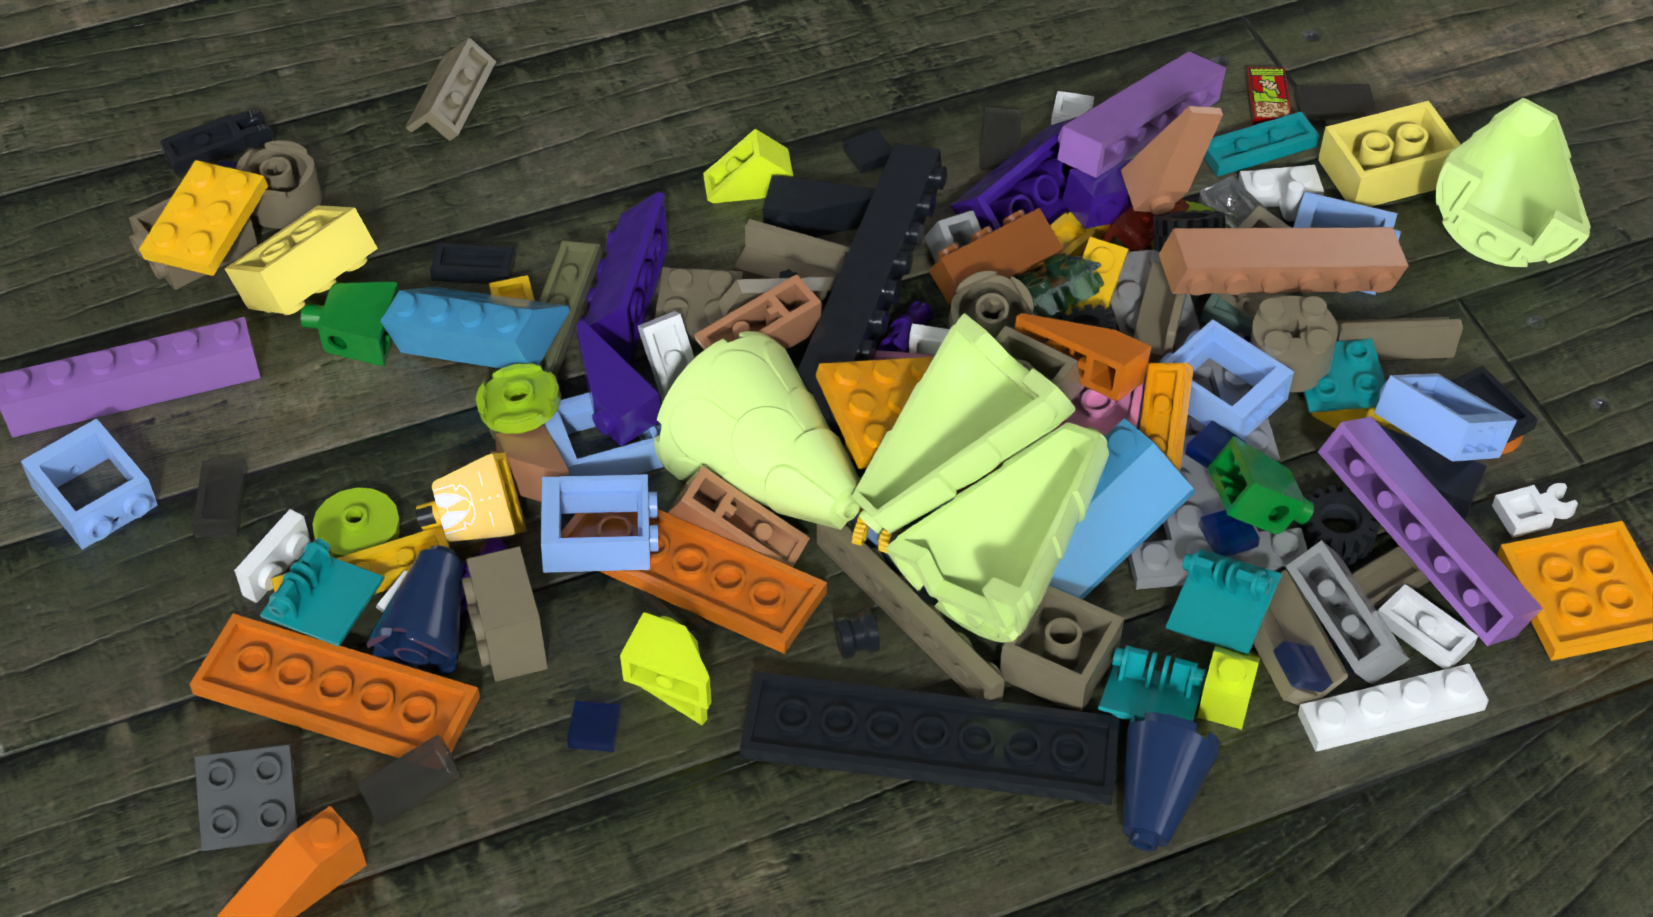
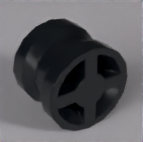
(856, 633)

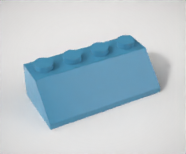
(472, 326)
(1129, 504)

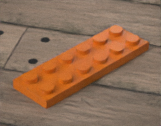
(713, 577)
(332, 689)

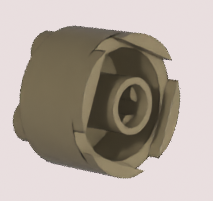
(290, 180)
(990, 301)
(1298, 335)

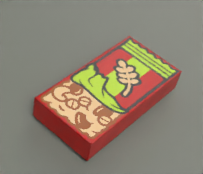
(1267, 94)

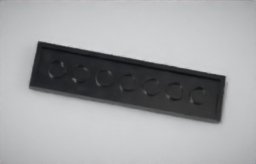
(931, 737)

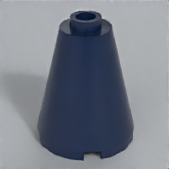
(423, 615)
(1162, 776)

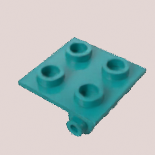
(1352, 381)
(322, 595)
(1223, 600)
(1141, 690)

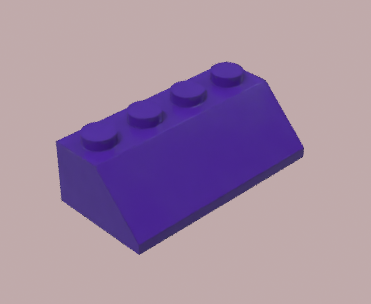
(1024, 181)
(629, 276)

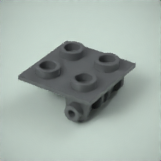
(246, 797)

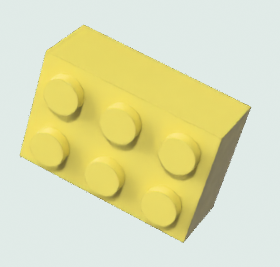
(1387, 154)
(302, 259)

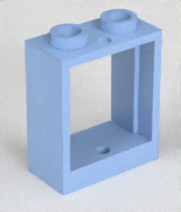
(1335, 213)
(1268, 377)
(1444, 416)
(72, 457)
(632, 459)
(597, 495)

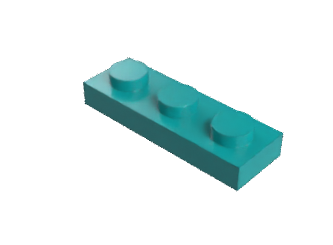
(1261, 143)

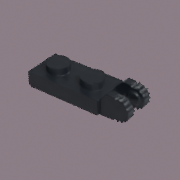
(216, 140)

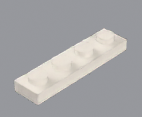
(1392, 707)

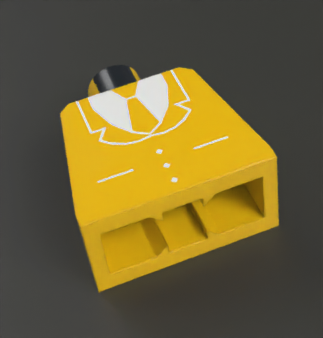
(475, 502)

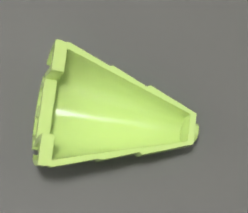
(1514, 190)
(957, 427)
(759, 430)
(1003, 537)

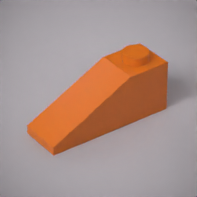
(1105, 357)
(301, 870)

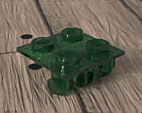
(1066, 273)

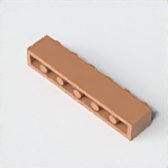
(1282, 260)

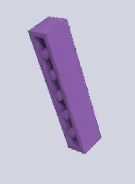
(1138, 114)
(127, 377)
(1429, 530)

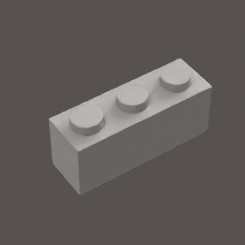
(1347, 613)

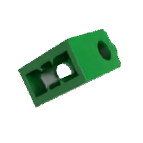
(351, 320)
(1258, 488)

